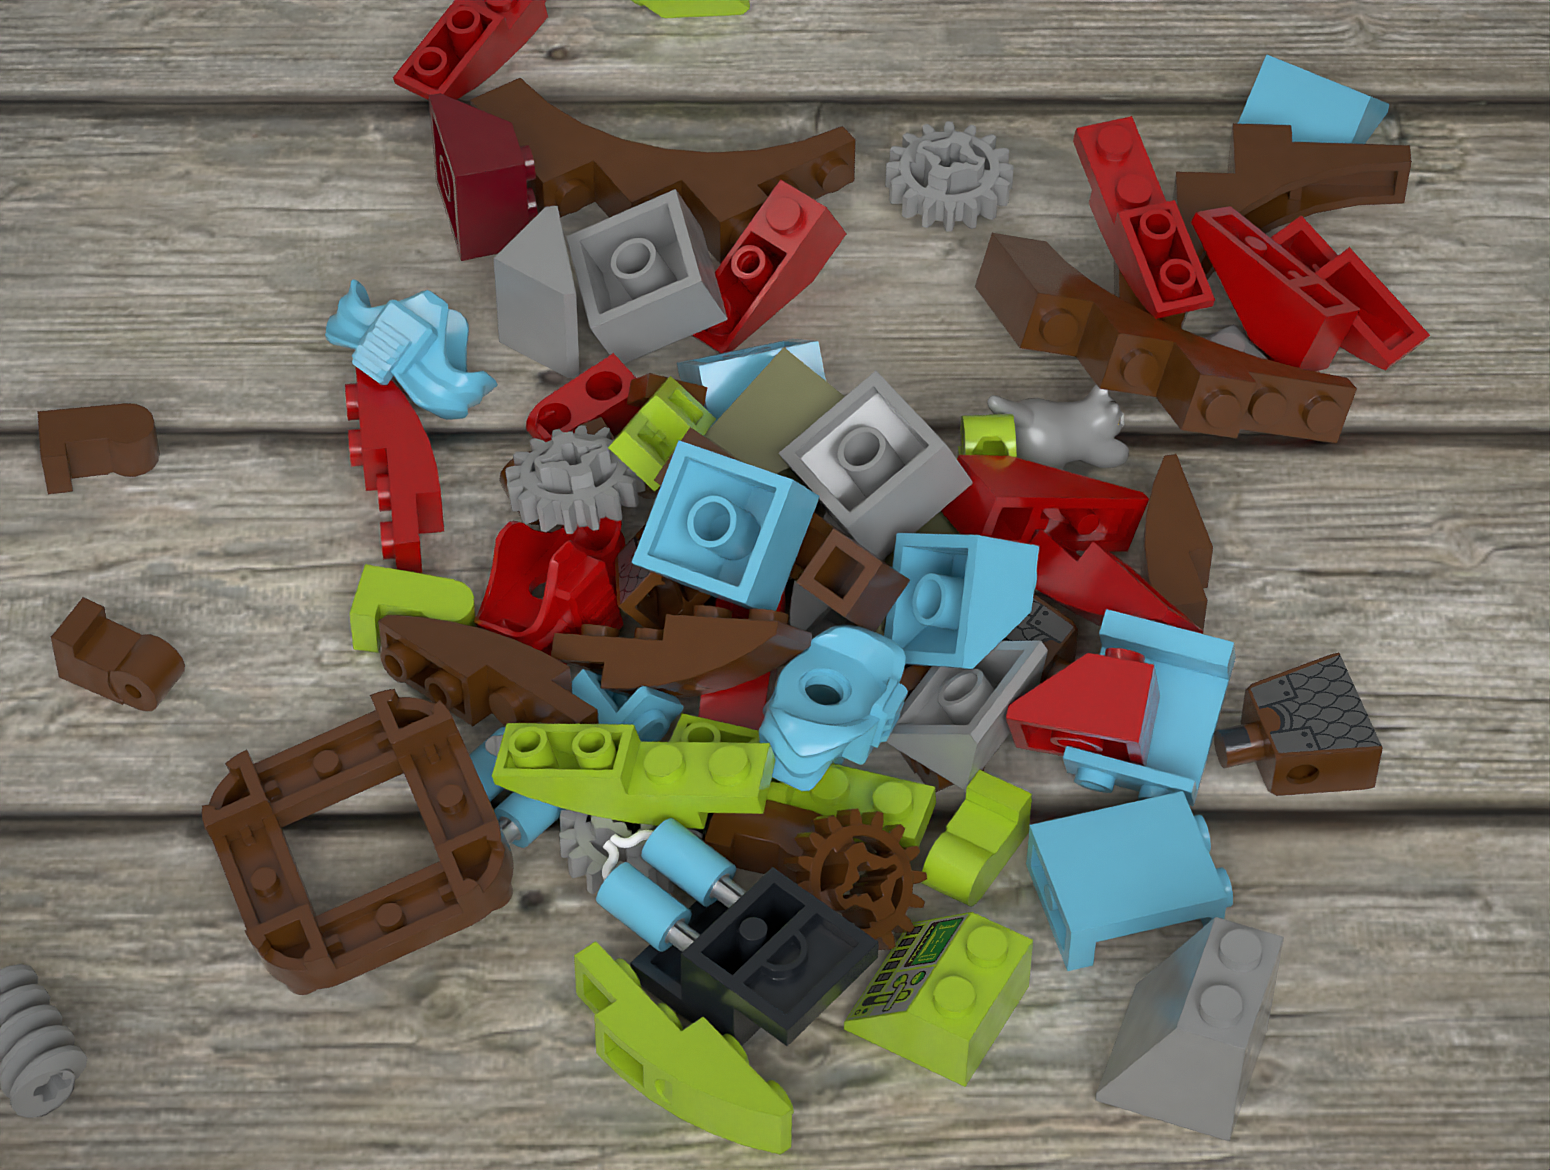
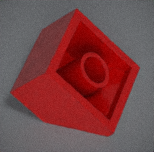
(1091, 705)

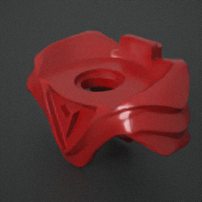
(577, 579)

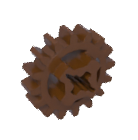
(833, 865)

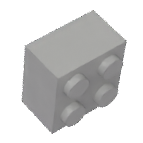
(646, 277)

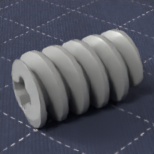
(35, 1047)

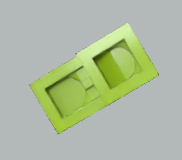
(657, 427)

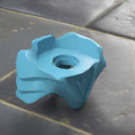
(416, 344)
(812, 735)

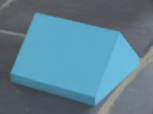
(1312, 105)

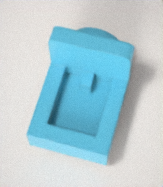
(646, 709)

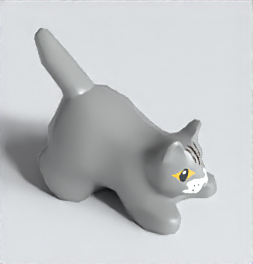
(1067, 431)

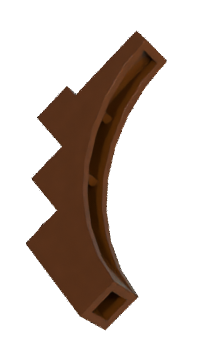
(1279, 181)
(720, 188)
(1127, 350)

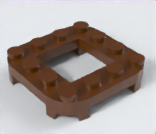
(397, 918)

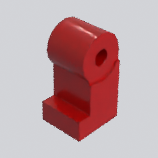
(591, 395)

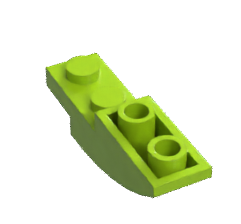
(620, 778)
(838, 789)
(684, 1071)

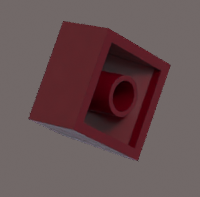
(480, 176)

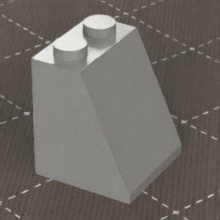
(1196, 1030)

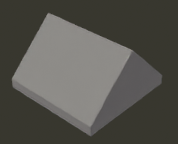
(538, 295)
(959, 714)

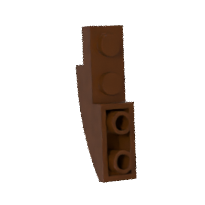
(690, 655)
(480, 672)

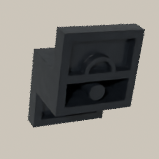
(760, 962)

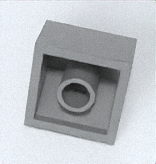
(876, 466)

